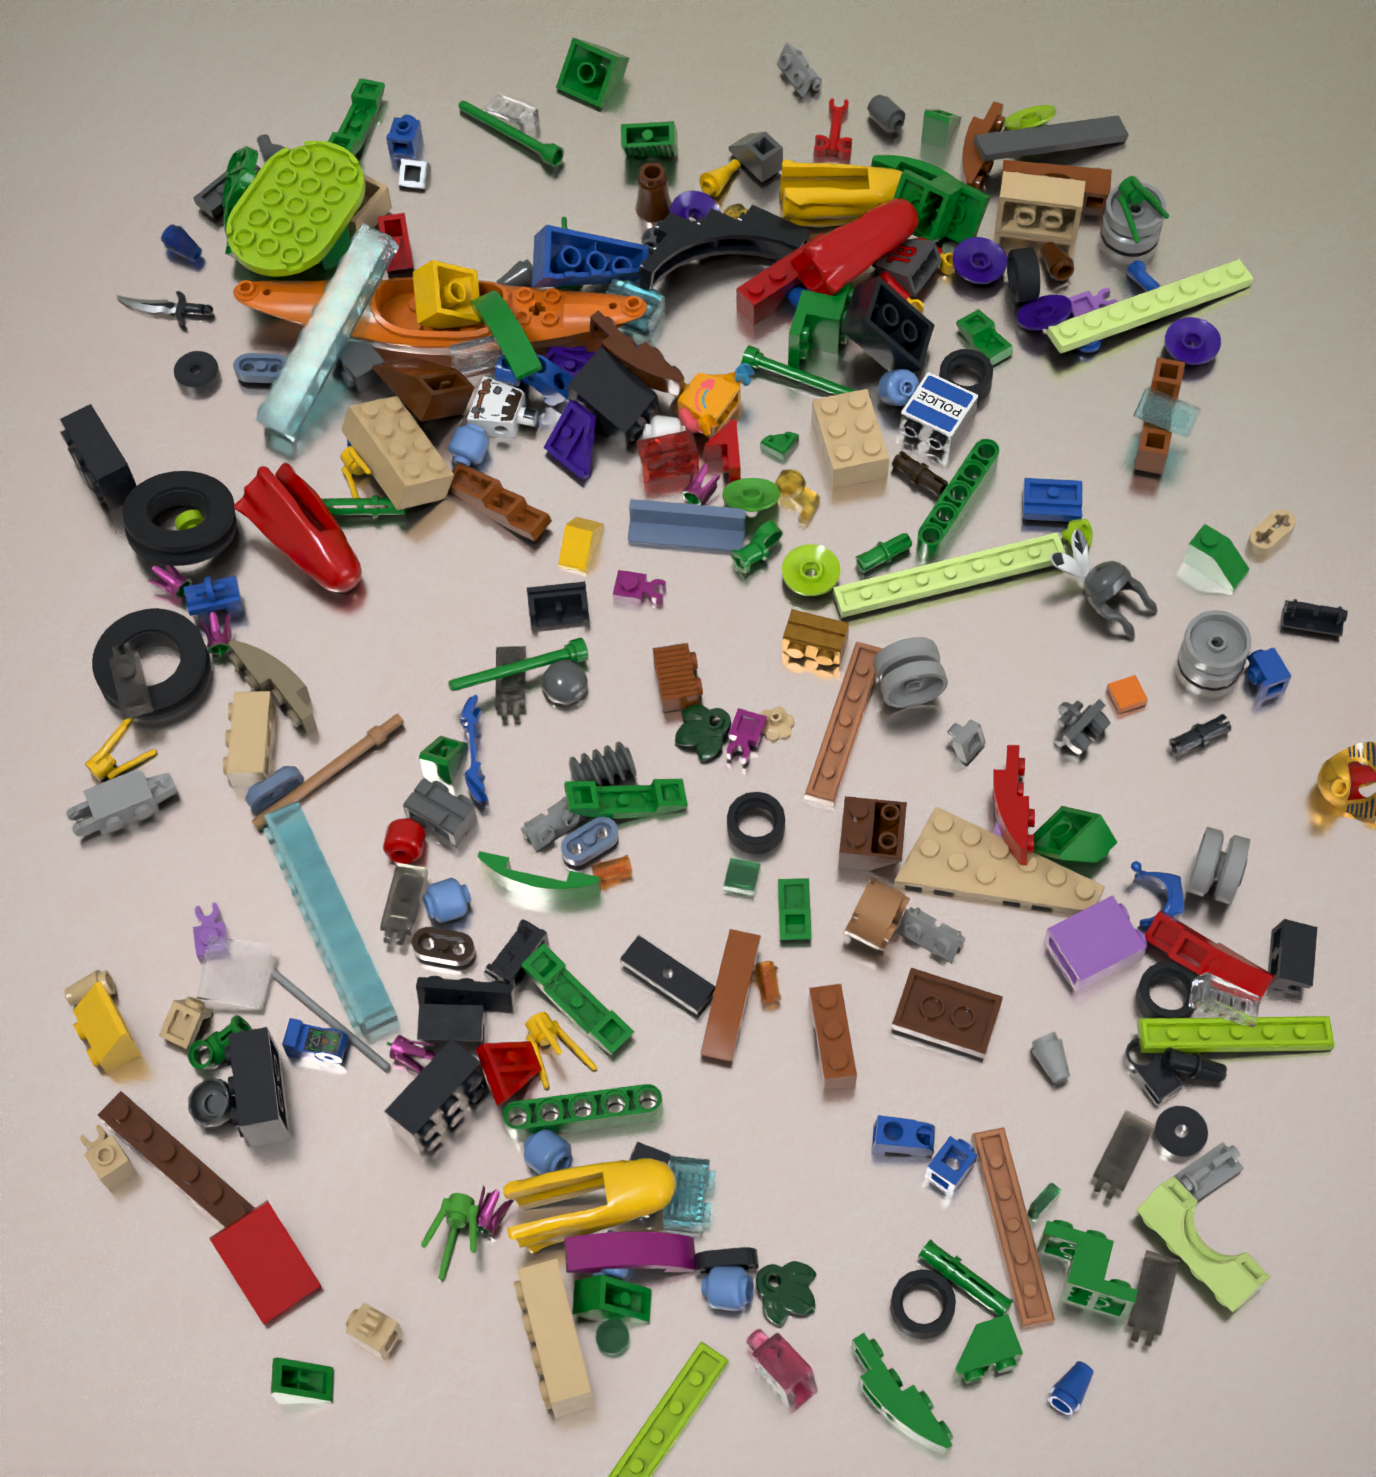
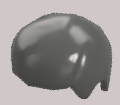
(564, 682)
(211, 1102)

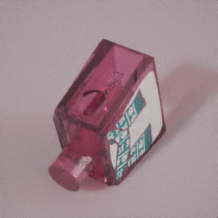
(782, 1369)

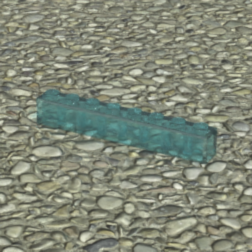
(327, 332)
(331, 919)

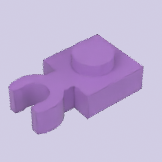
(1086, 302)
(209, 926)

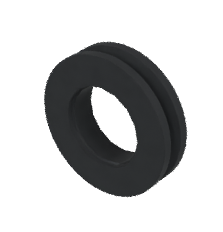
(186, 545)
(150, 627)

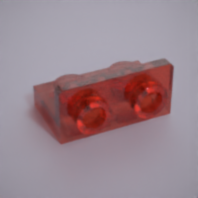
(668, 456)

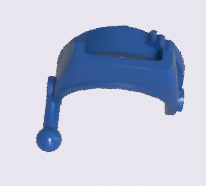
(1175, 903)

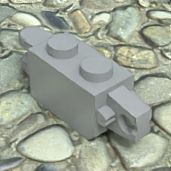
(120, 802)

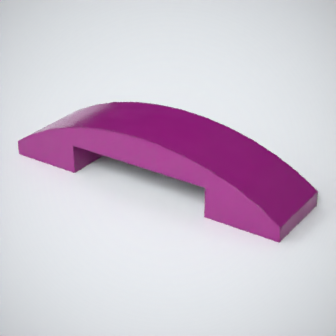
(629, 1251)

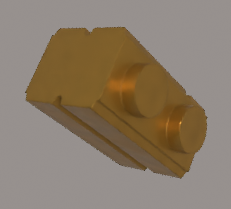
(815, 637)

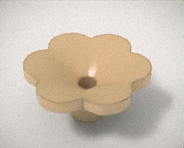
(777, 724)

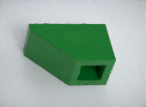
(989, 1348)

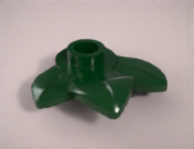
(699, 732)
(790, 1294)

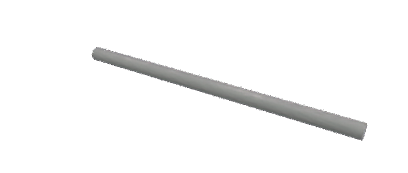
(331, 1020)

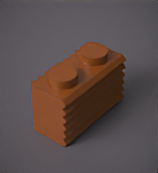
(676, 676)

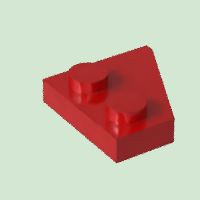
(508, 1067)

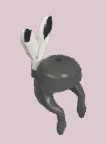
(1101, 581)

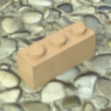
(249, 738)

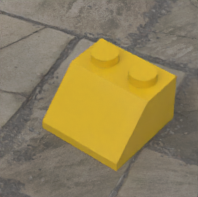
(445, 294)
(104, 1029)

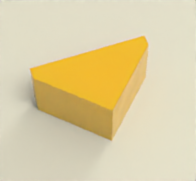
(579, 544)

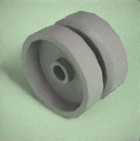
(1146, 219)
(1215, 649)
(910, 672)
(1217, 865)

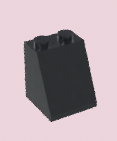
(615, 398)

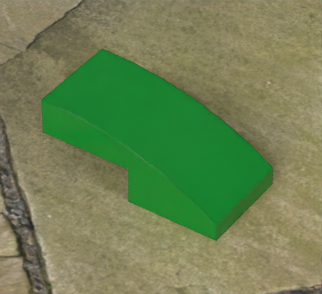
(982, 336)
(794, 909)

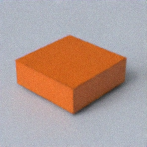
(1127, 694)

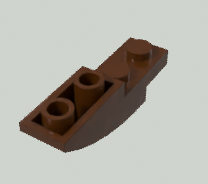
(642, 361)

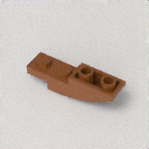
(972, 165)

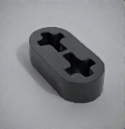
(743, 1257)

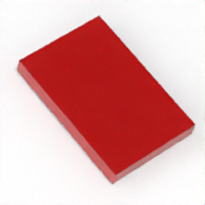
(265, 1262)

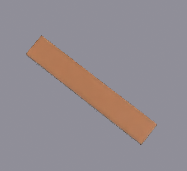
(843, 726)
(1013, 1228)

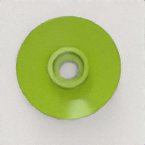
(1030, 117)
(815, 560)

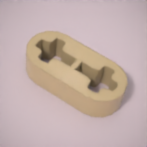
(1275, 537)

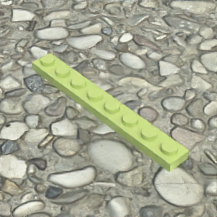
(1149, 306)
(946, 575)

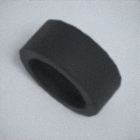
(1023, 274)
(973, 360)
(753, 801)
(1163, 970)
(937, 1282)

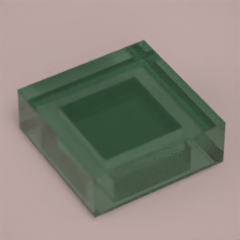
(742, 876)
(1044, 1202)

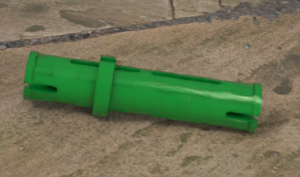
(360, 502)
(974, 1285)

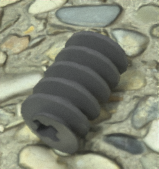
(603, 766)

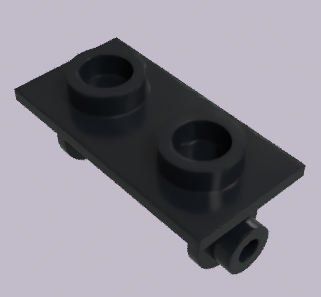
(1314, 617)

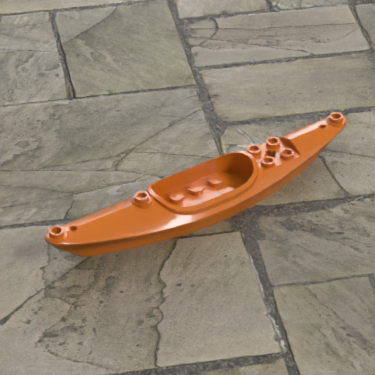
(390, 317)

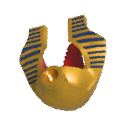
(1342, 776)

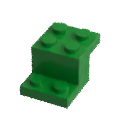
(943, 206)
(818, 324)
(1087, 1267)

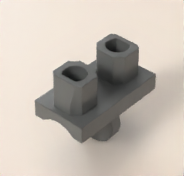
(1073, 734)

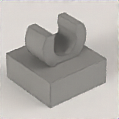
(967, 739)

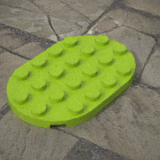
(295, 208)

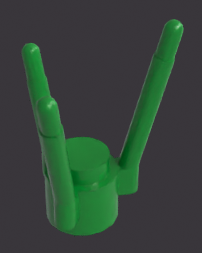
(1135, 193)

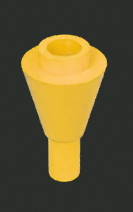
(715, 180)

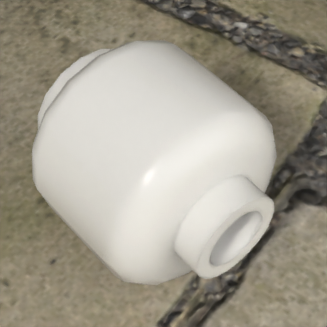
(662, 426)

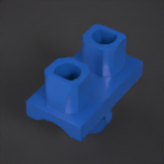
(212, 596)

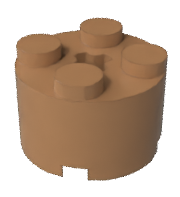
(875, 913)

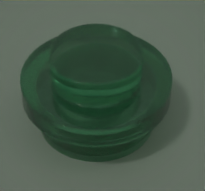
(612, 1337)

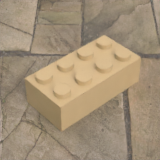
(397, 452)
(556, 1340)

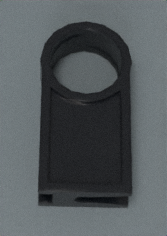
(1154, 1078)

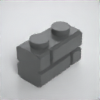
(440, 811)

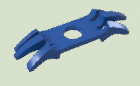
(474, 775)

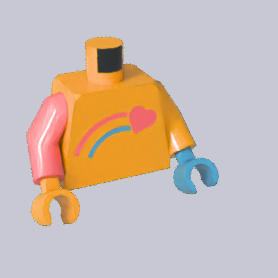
(711, 399)

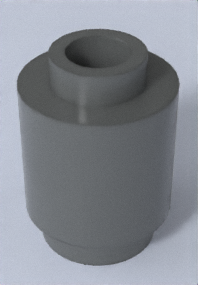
(886, 113)

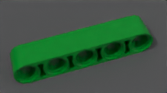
(956, 510)
(596, 1100)

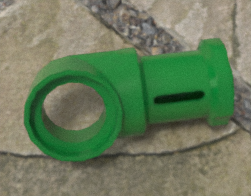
(756, 550)
(216, 1044)

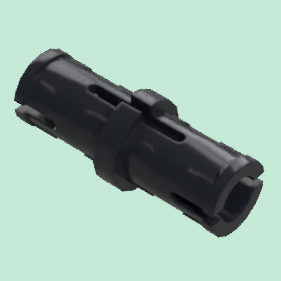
(1200, 735)

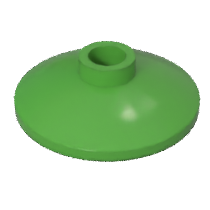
(751, 494)

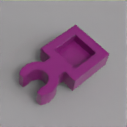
(633, 587)
(745, 731)

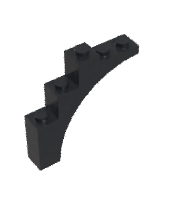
(719, 234)

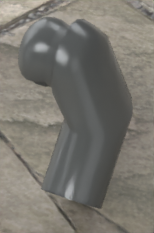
(266, 147)

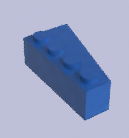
(583, 258)

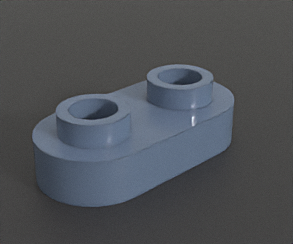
(262, 367)
(266, 793)
(587, 840)

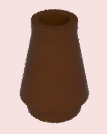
(1058, 263)

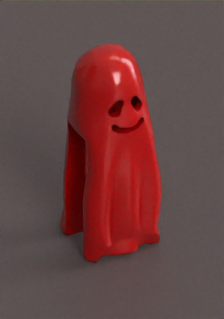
(854, 247)
(301, 527)

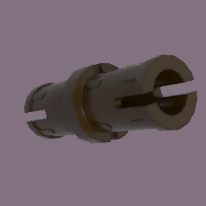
(919, 473)

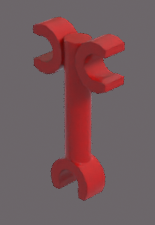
(834, 145)

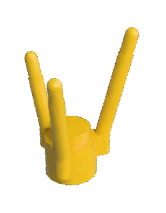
(353, 465)
(102, 762)
(544, 1032)

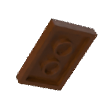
(947, 1012)

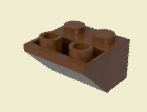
(871, 833)

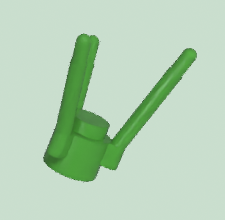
(458, 1211)

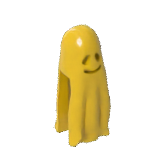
(833, 192)
(631, 1192)

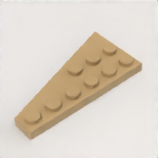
(979, 865)

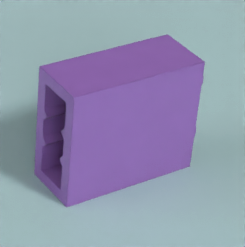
(1096, 943)

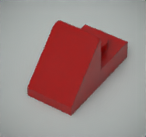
(396, 227)
(725, 447)

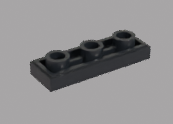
(653, 963)
(492, 995)

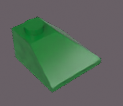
(591, 72)
(1074, 836)

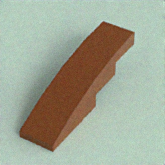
(497, 503)
(730, 995)

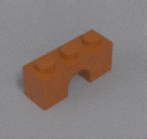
(833, 1037)

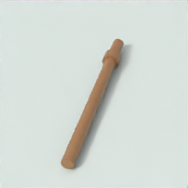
(375, 736)

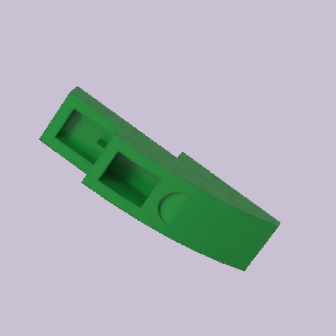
(904, 1409)

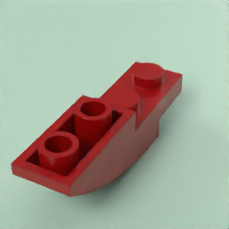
(1013, 807)
(1204, 955)

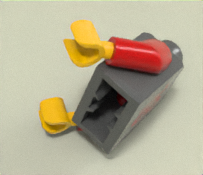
(911, 267)

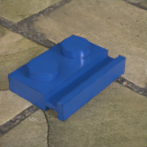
(1052, 499)

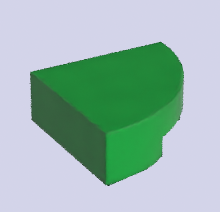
(780, 444)

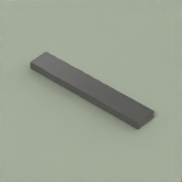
(1050, 138)

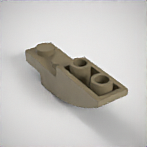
(270, 674)

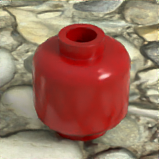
(404, 841)

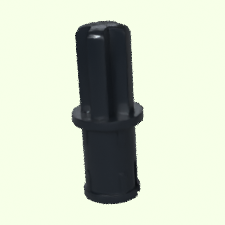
(1194, 1065)

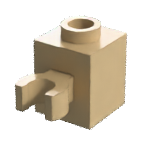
(107, 1159)
(372, 1330)

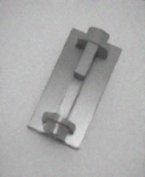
(797, 71)
(545, 829)
(922, 929)
(1210, 1170)

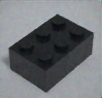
(887, 326)
(97, 457)
(257, 1087)
(436, 1098)

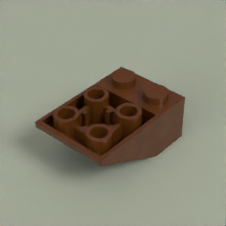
(427, 387)

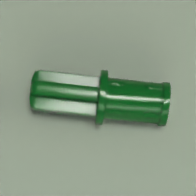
(883, 552)

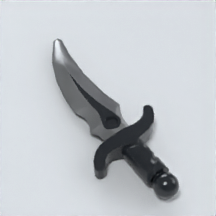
(167, 307)

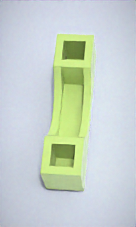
(1171, 1215)

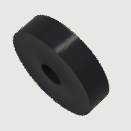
(199, 382)
(1180, 1147)

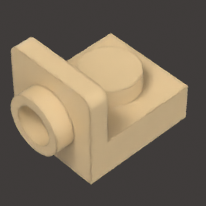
(184, 1021)

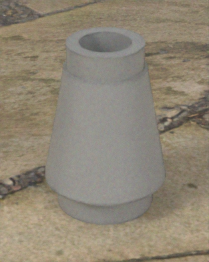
(1051, 1056)

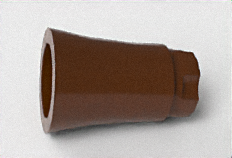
(653, 193)

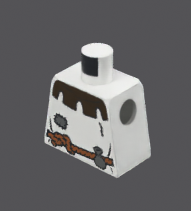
(500, 409)

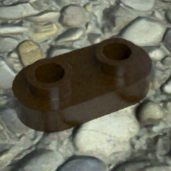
(445, 944)

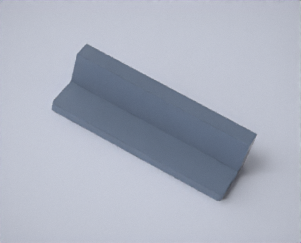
(686, 526)

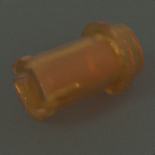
(612, 868)
(767, 981)

